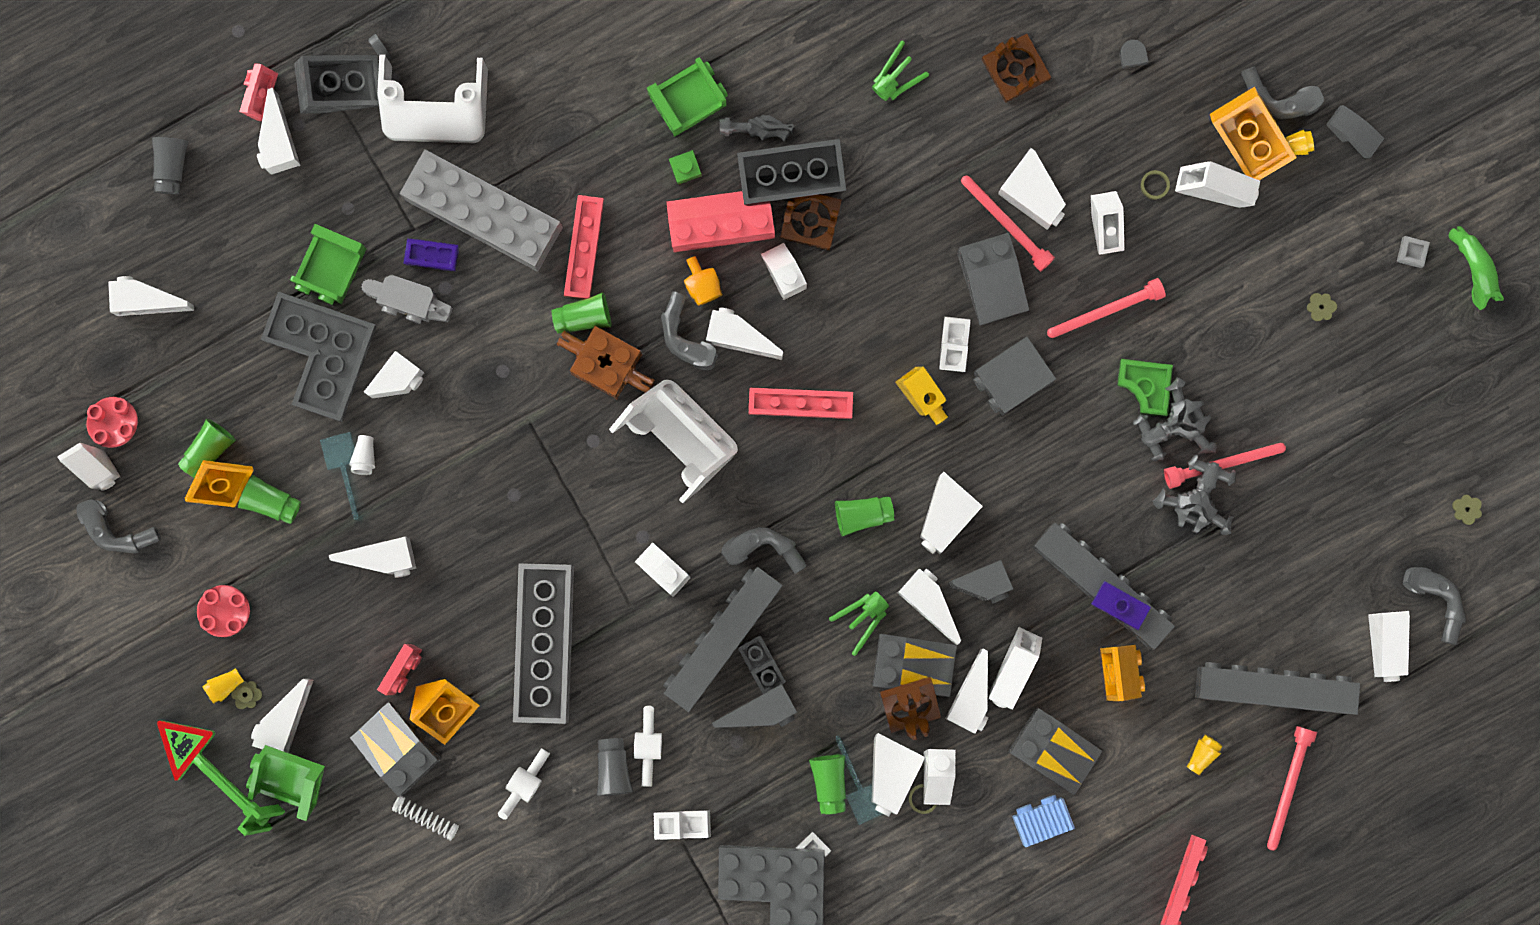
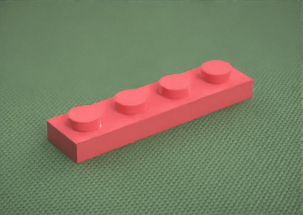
(583, 247)
(800, 403)
(1186, 877)

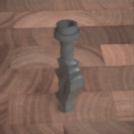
(763, 127)

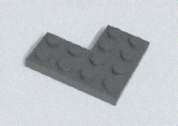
(334, 348)
(783, 876)

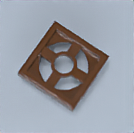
(1022, 43)
(823, 241)
(915, 720)

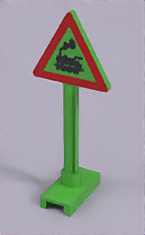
(185, 747)

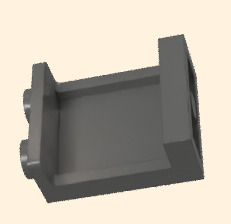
(1013, 376)

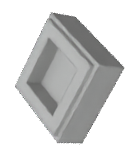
(1413, 252)

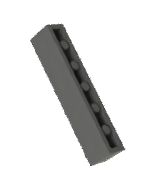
(1088, 573)
(723, 639)
(1277, 690)

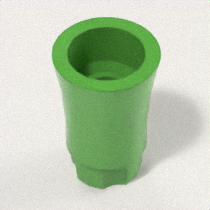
(582, 315)
(207, 446)
(268, 500)
(863, 514)
(829, 782)

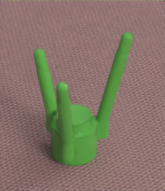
(886, 85)
(874, 606)

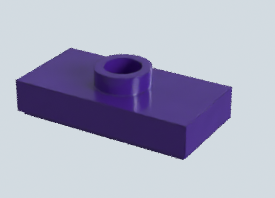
(431, 254)
(1120, 605)

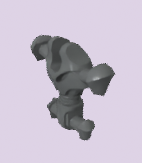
(1184, 420)
(1197, 505)

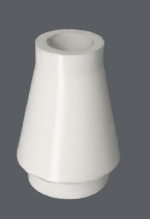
(363, 456)

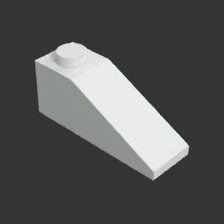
(275, 139)
(137, 298)
(734, 333)
(90, 466)
(385, 557)
(928, 600)
(971, 701)
(280, 724)

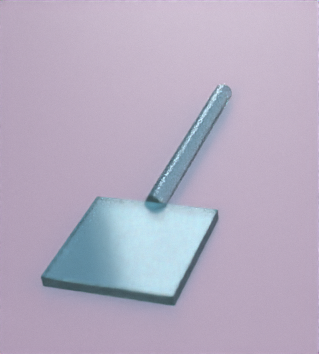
(338, 453)
(862, 798)

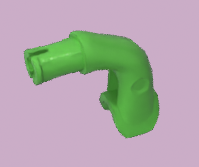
(1481, 265)

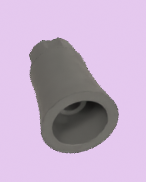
(168, 164)
(612, 768)

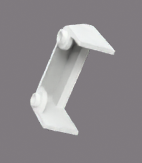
(433, 121)
(683, 429)

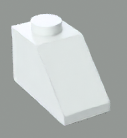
(1108, 222)
(784, 271)
(395, 378)

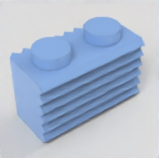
(1043, 820)

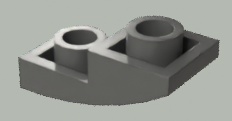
(1353, 128)
(761, 664)

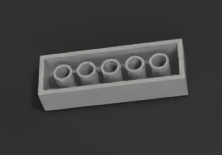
(481, 210)
(543, 643)

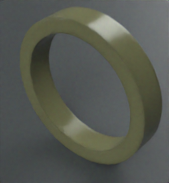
(1157, 173)
(913, 807)

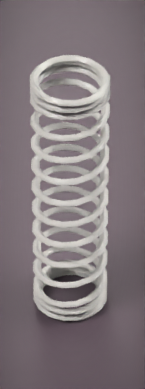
(398, 804)

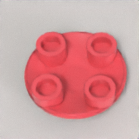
(111, 422)
(223, 611)

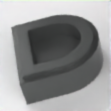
(378, 46)
(1133, 54)

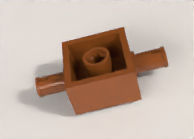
(602, 346)

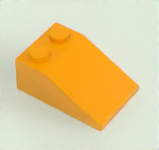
(1252, 135)
(1122, 673)

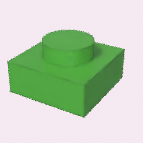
(685, 167)

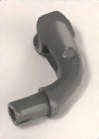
(1303, 103)
(699, 355)
(93, 516)
(738, 547)
(1423, 581)

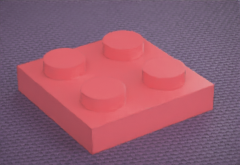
(396, 676)

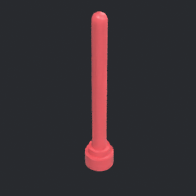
(1040, 257)
(1153, 290)
(1176, 476)
(1303, 738)

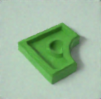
(1147, 383)

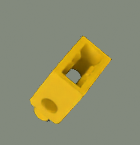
(915, 386)

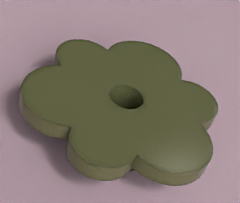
(1328, 307)
(1473, 506)
(254, 695)

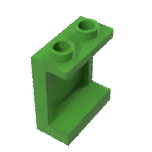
(688, 97)
(329, 265)
(286, 779)

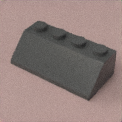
(791, 171)

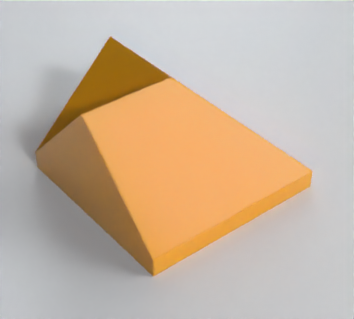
(219, 483)
(441, 709)

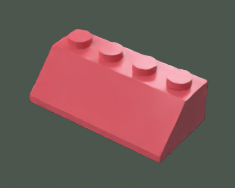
(718, 221)

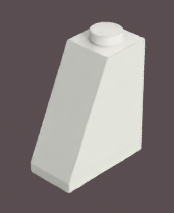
(1218, 184)
(1034, 192)
(947, 514)
(663, 569)
(1390, 644)
(1015, 668)
(892, 774)
(938, 776)

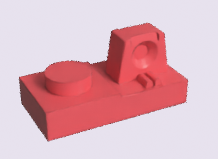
(258, 82)

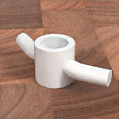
(648, 746)
(523, 784)

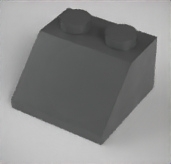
(985, 583)

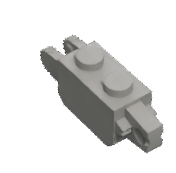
(407, 298)

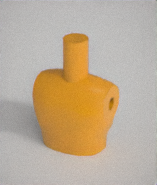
(702, 284)

